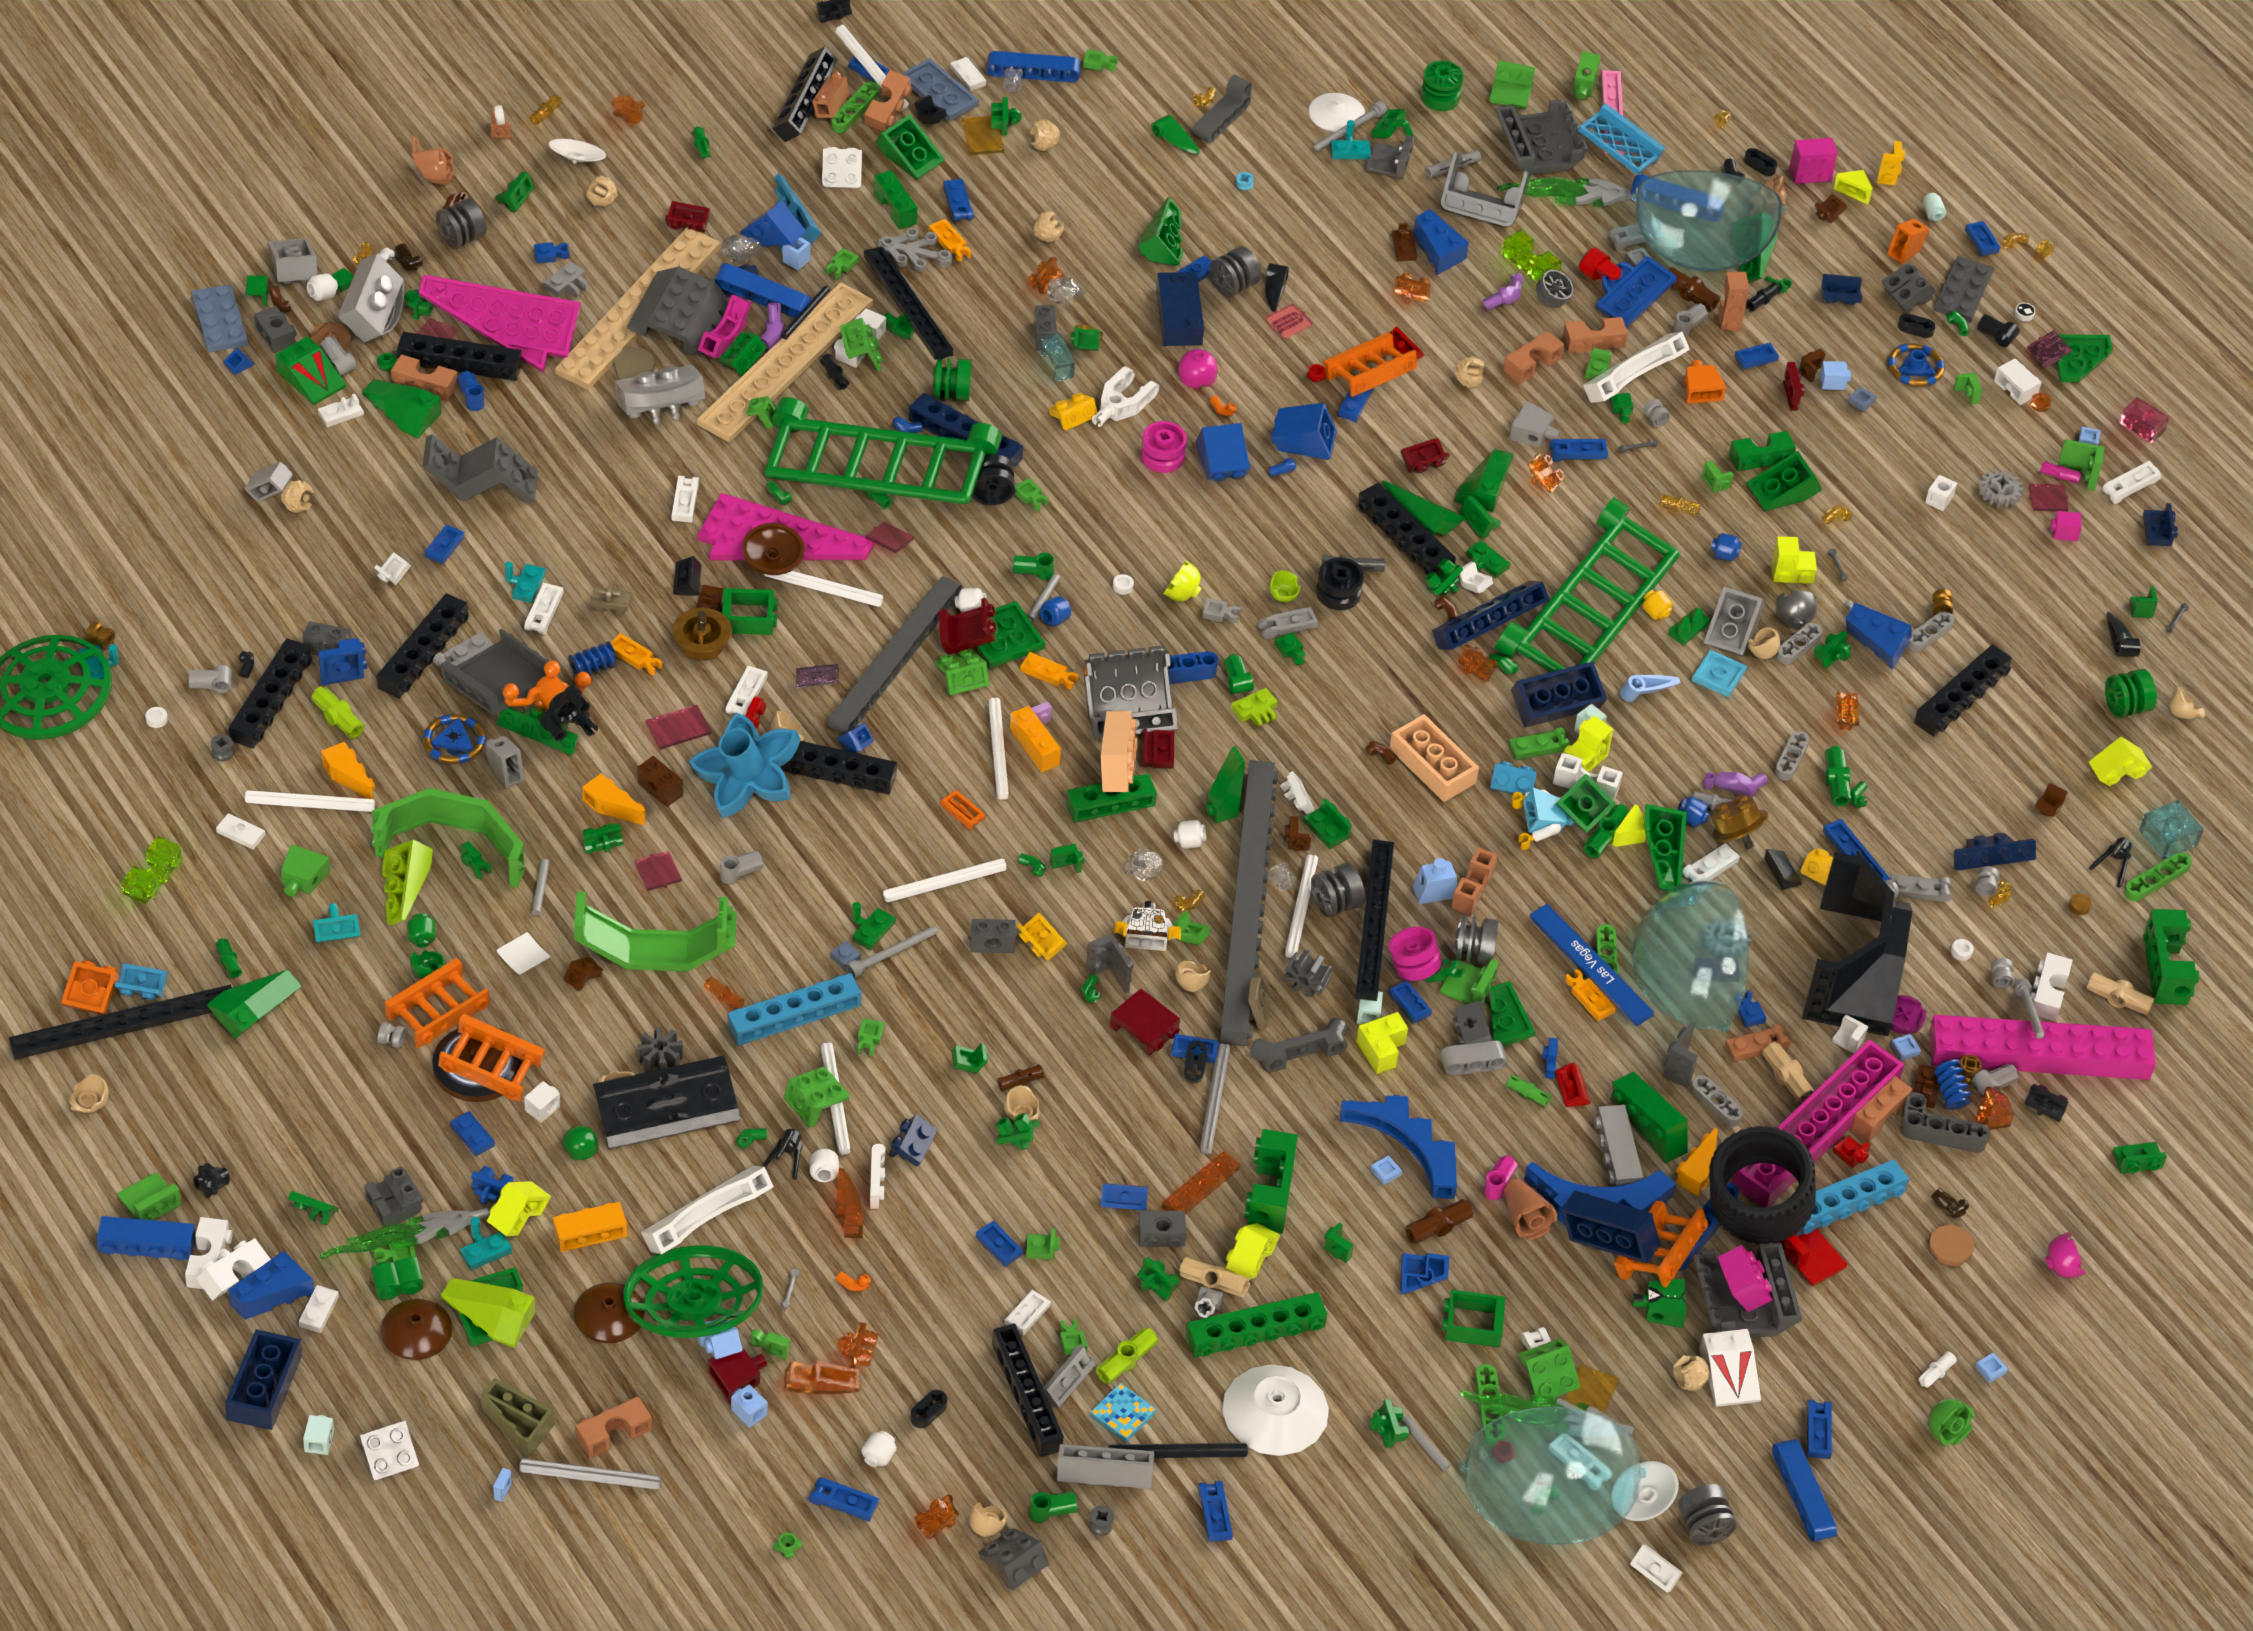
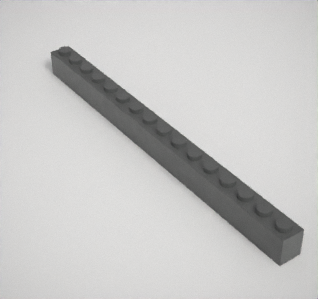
(1247, 903)

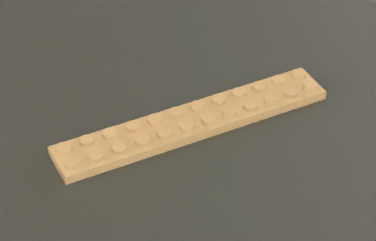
(610, 335)
(784, 362)

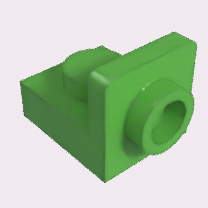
(1598, 363)
(1971, 386)
(764, 408)
(1714, 478)
(1042, 1245)

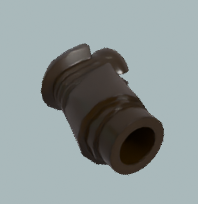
(406, 258)
(1950, 1204)

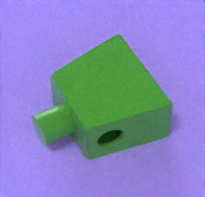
(1585, 82)
(303, 870)

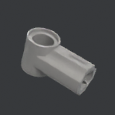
(1689, 319)
(338, 357)
(217, 679)
(734, 867)
(1996, 1078)
(1208, 1301)

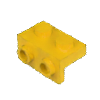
(1891, 165)
(1074, 410)
(1817, 865)
(1042, 936)

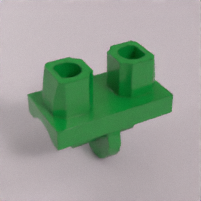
(1002, 116)
(419, 304)
(1446, 581)
(1835, 649)
(602, 838)
(1019, 1133)
(1155, 1278)
(1386, 1423)

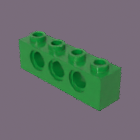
(1092, 803)

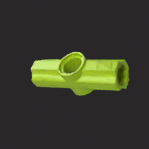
(337, 712)
(1119, 1363)

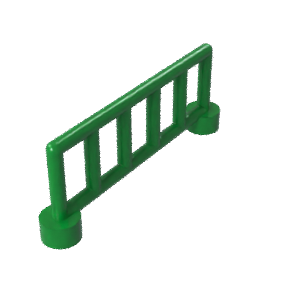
(791, 417)
(1613, 520)

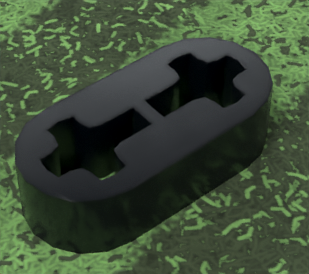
(1760, 162)
(1916, 325)
(1201, 1062)
(925, 1405)

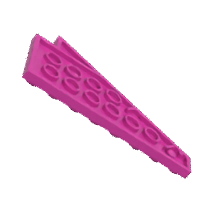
(507, 317)
(735, 517)

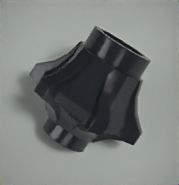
(211, 1179)

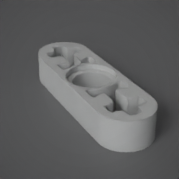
(1934, 624)
(1797, 651)
(1792, 748)
(1718, 1109)

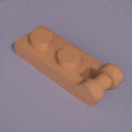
(1754, 1043)

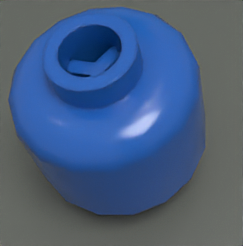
(1726, 547)
(1055, 611)
(1695, 810)

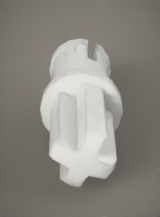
(1937, 1369)

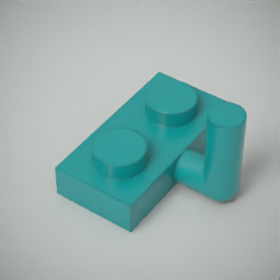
(1350, 148)
(528, 582)
(95, 665)
(336, 926)
(484, 1249)

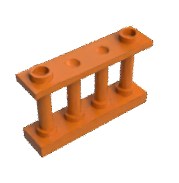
(1365, 353)
(425, 988)
(501, 1040)
(1672, 1257)

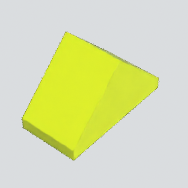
(1854, 185)
(1631, 829)

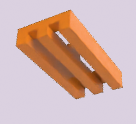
(960, 812)

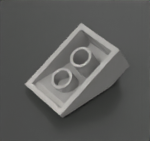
(293, 260)
(1734, 621)

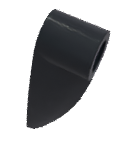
(1275, 284)
(2121, 637)

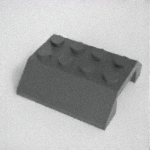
(1545, 139)
(680, 306)
(1132, 684)
(1726, 1311)

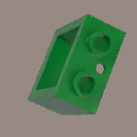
(747, 624)
(1474, 1302)

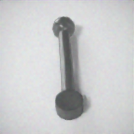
(1653, 443)
(1832, 553)
(2184, 607)

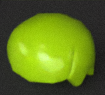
(1284, 586)

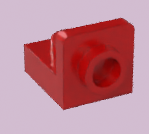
(1851, 1151)

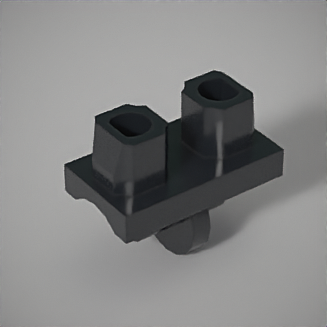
(833, 9)
(2046, 1102)

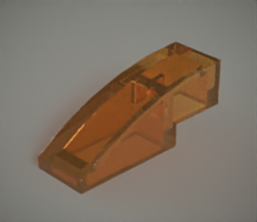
(849, 1206)
(821, 1378)

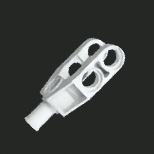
(1117, 406)

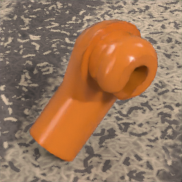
(1221, 409)
(854, 1284)

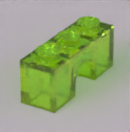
(1519, 250)
(145, 883)

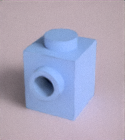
(796, 254)
(1834, 375)
(749, 1405)

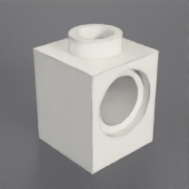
(1941, 493)
(542, 1101)

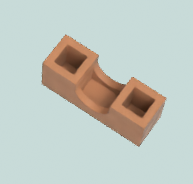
(882, 115)
(1733, 307)
(1580, 338)
(1522, 363)
(440, 382)
(1474, 884)
(1887, 1101)
(628, 1416)

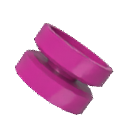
(1163, 447)
(1415, 953)

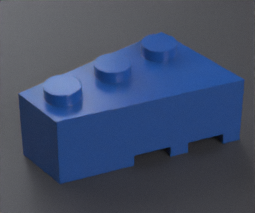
(774, 227)
(1440, 241)
(1879, 632)
(270, 1285)

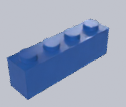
(146, 1238)

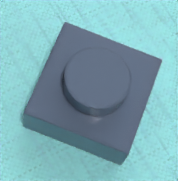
(1862, 399)
(844, 954)

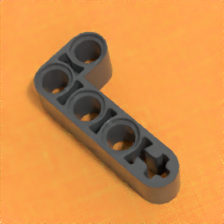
(1225, 111)
(1940, 1129)

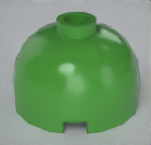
(1950, 1421)

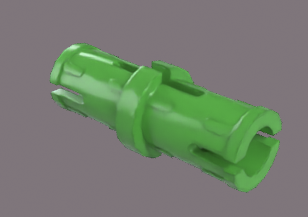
(1528, 1090)

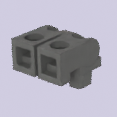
(1908, 287)
(394, 1198)

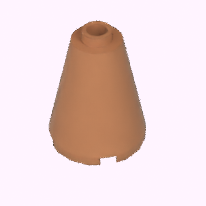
(1528, 1210)

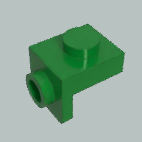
(1085, 339)
(1065, 856)
(969, 1059)
(1337, 1245)

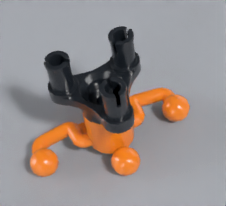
(563, 702)

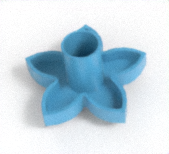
(747, 765)

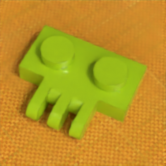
(1256, 707)

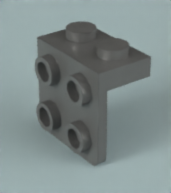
(1680, 1061)
(1016, 1556)

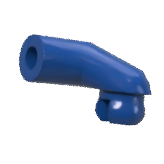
(903, 425)
(1285, 467)

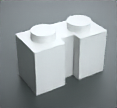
(2018, 381)

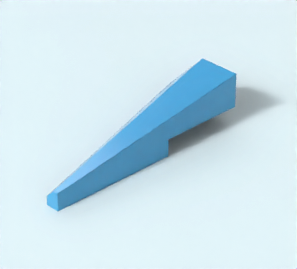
(793, 203)

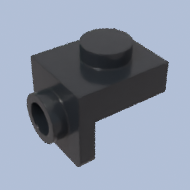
(928, 112)

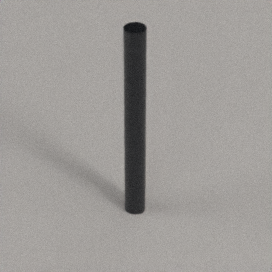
(805, 312)

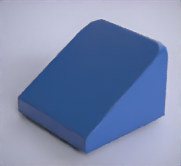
(238, 361)

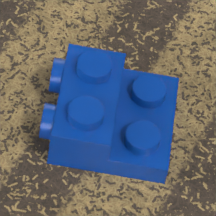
(342, 662)

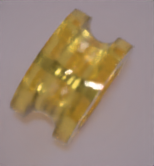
(2045, 249)

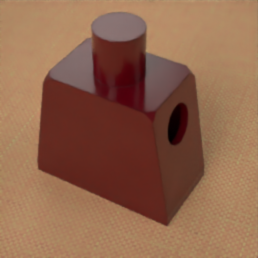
(736, 1372)

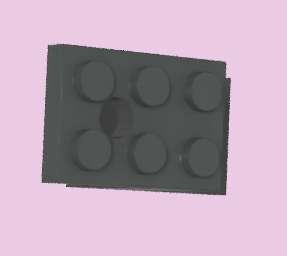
(480, 469)

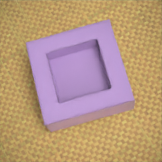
(1043, 712)

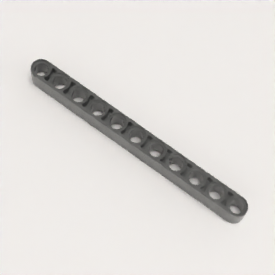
(894, 656)

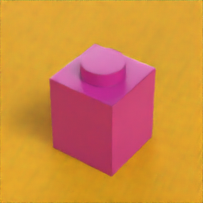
(2066, 526)

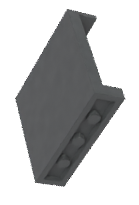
(490, 670)

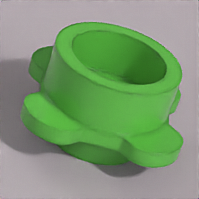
(787, 1538)

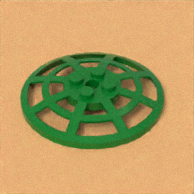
(54, 689)
(693, 1297)

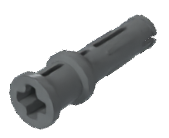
(1366, 564)

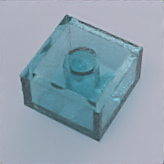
(2171, 829)

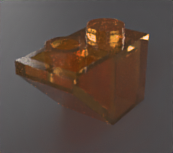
(1995, 1110)

